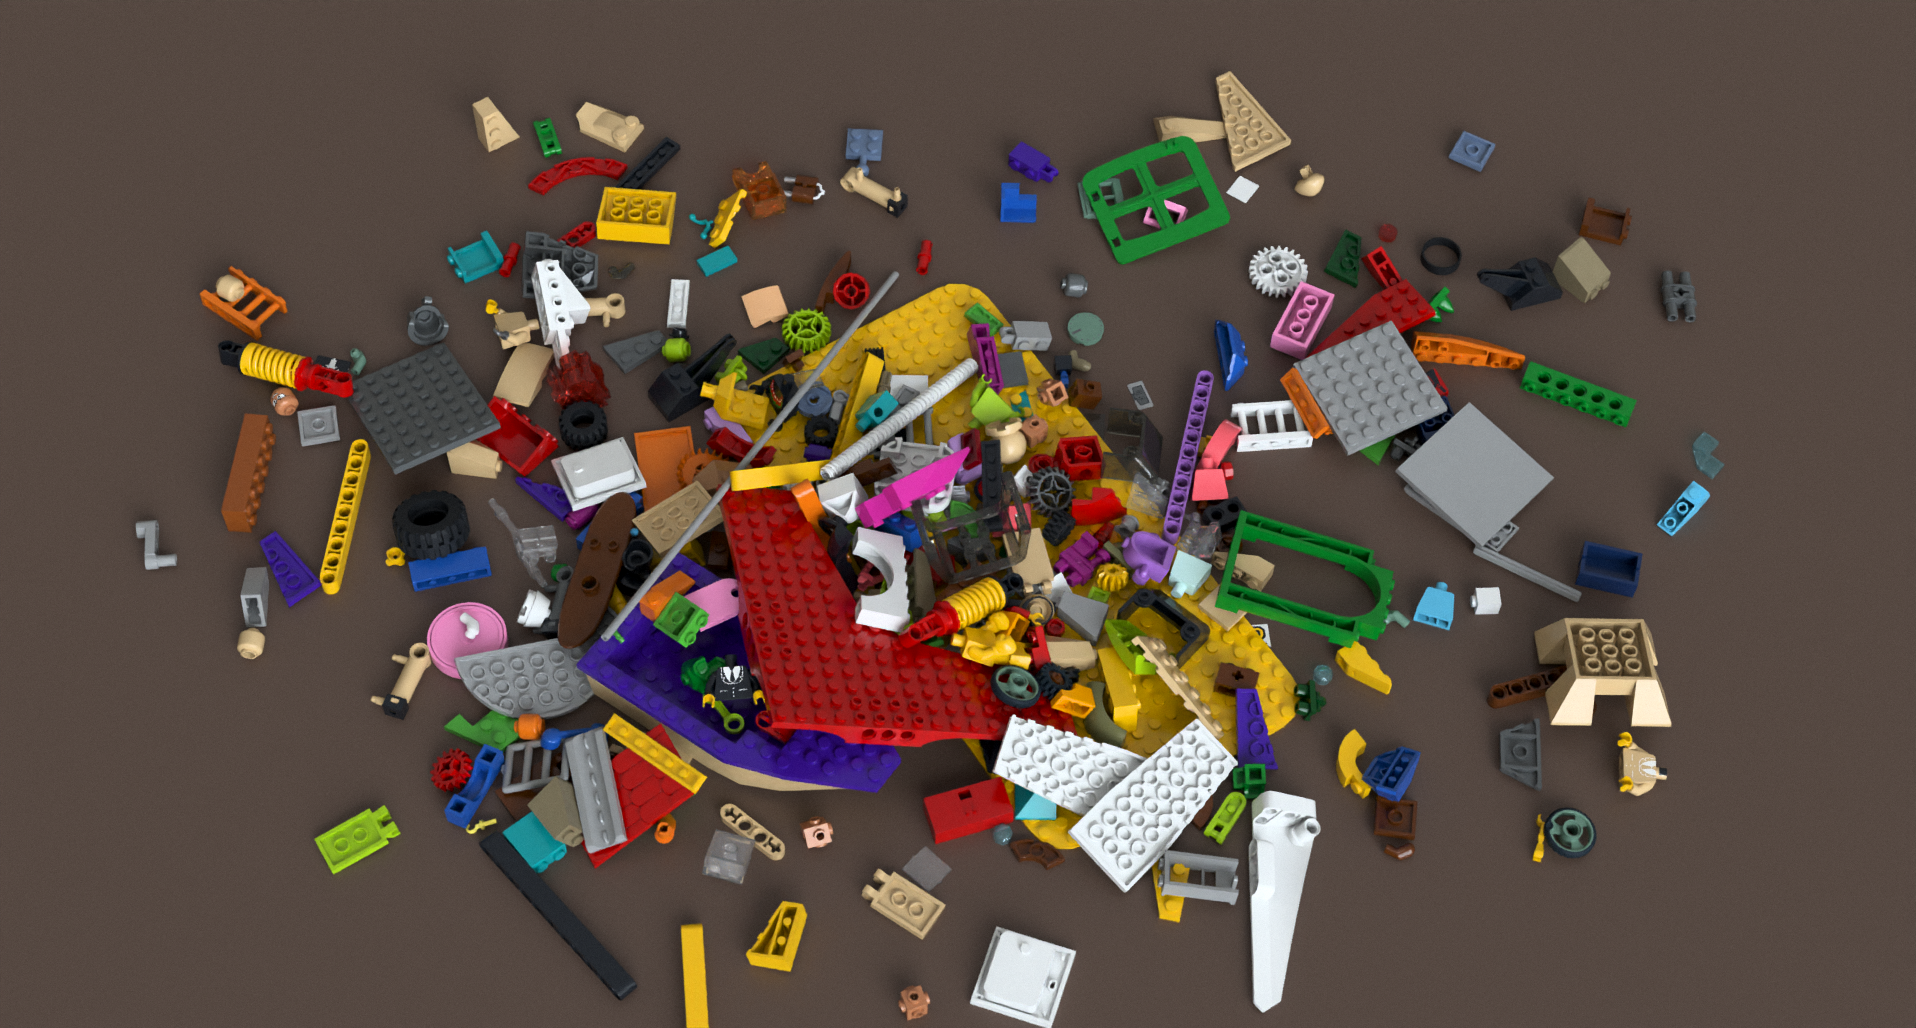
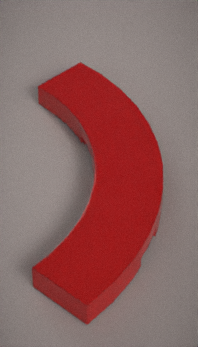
(576, 167)

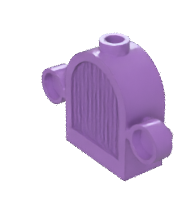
(1148, 556)

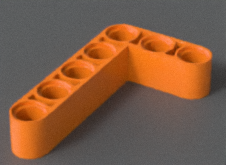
(812, 509)

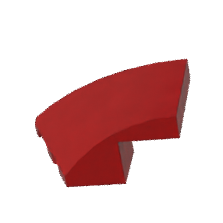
(1101, 508)

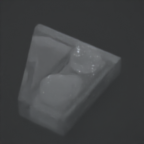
(1146, 498)

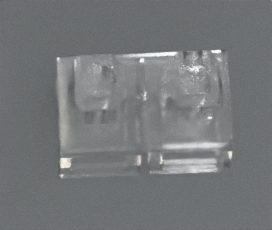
(537, 543)

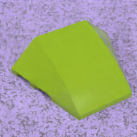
(1120, 635)

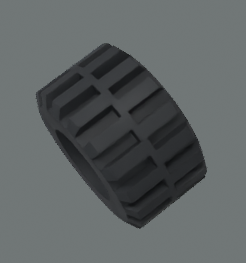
(580, 413)

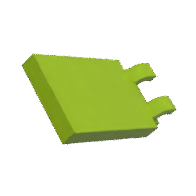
(356, 838)

